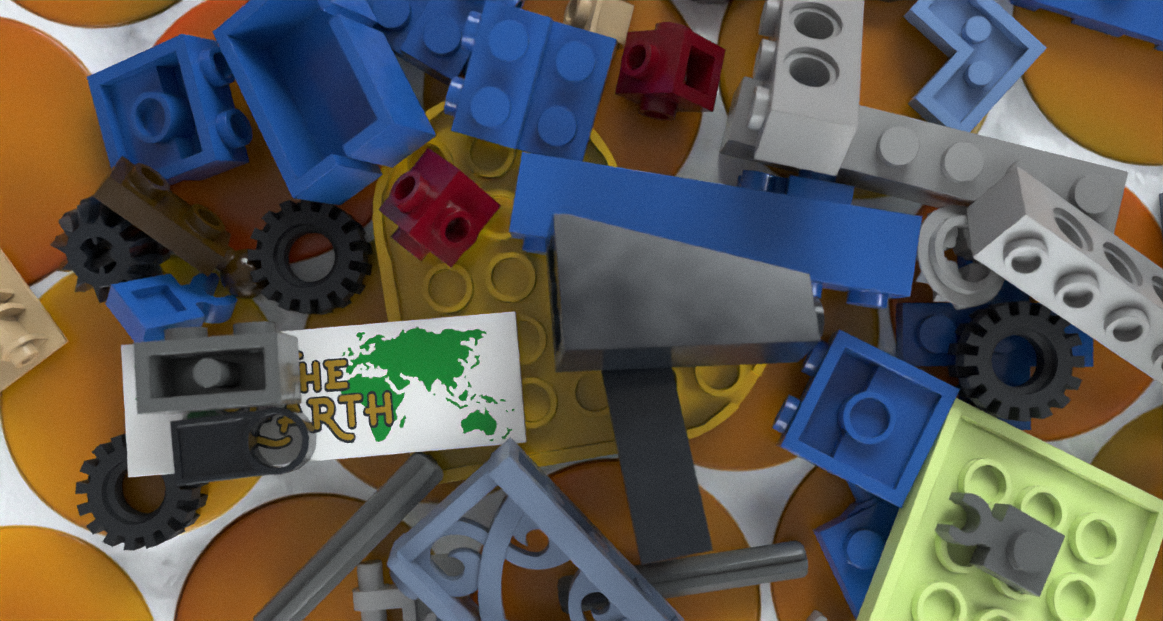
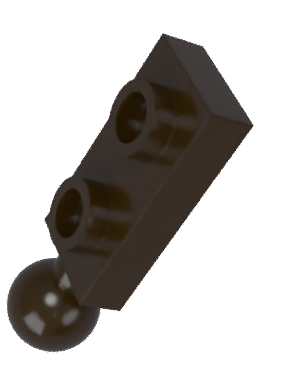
(187, 230)

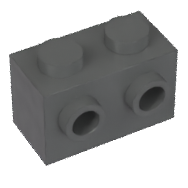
(217, 372)

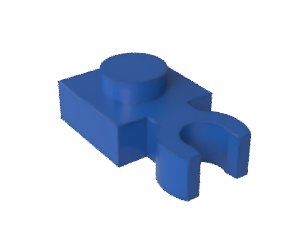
(806, 184)
(160, 303)

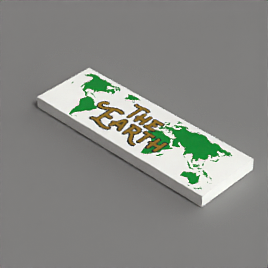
(374, 393)

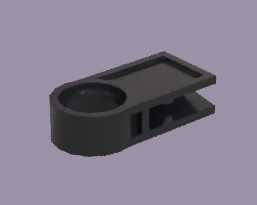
(228, 447)

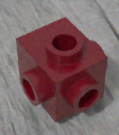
(660, 63)
(437, 209)

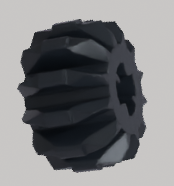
(106, 248)

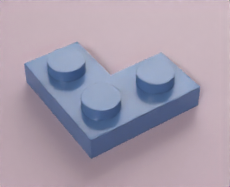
(985, 58)

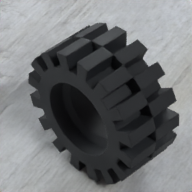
(275, 245)
(1052, 351)
(118, 517)

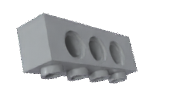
(809, 82)
(1071, 267)

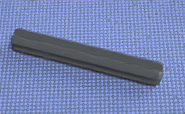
(354, 540)
(710, 572)

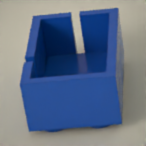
(323, 93)

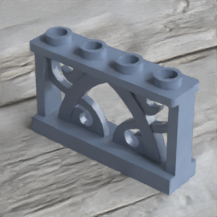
(529, 504)

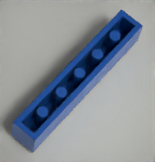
(836, 243)

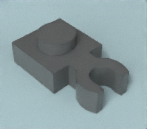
(1007, 541)

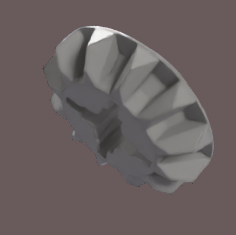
(964, 286)

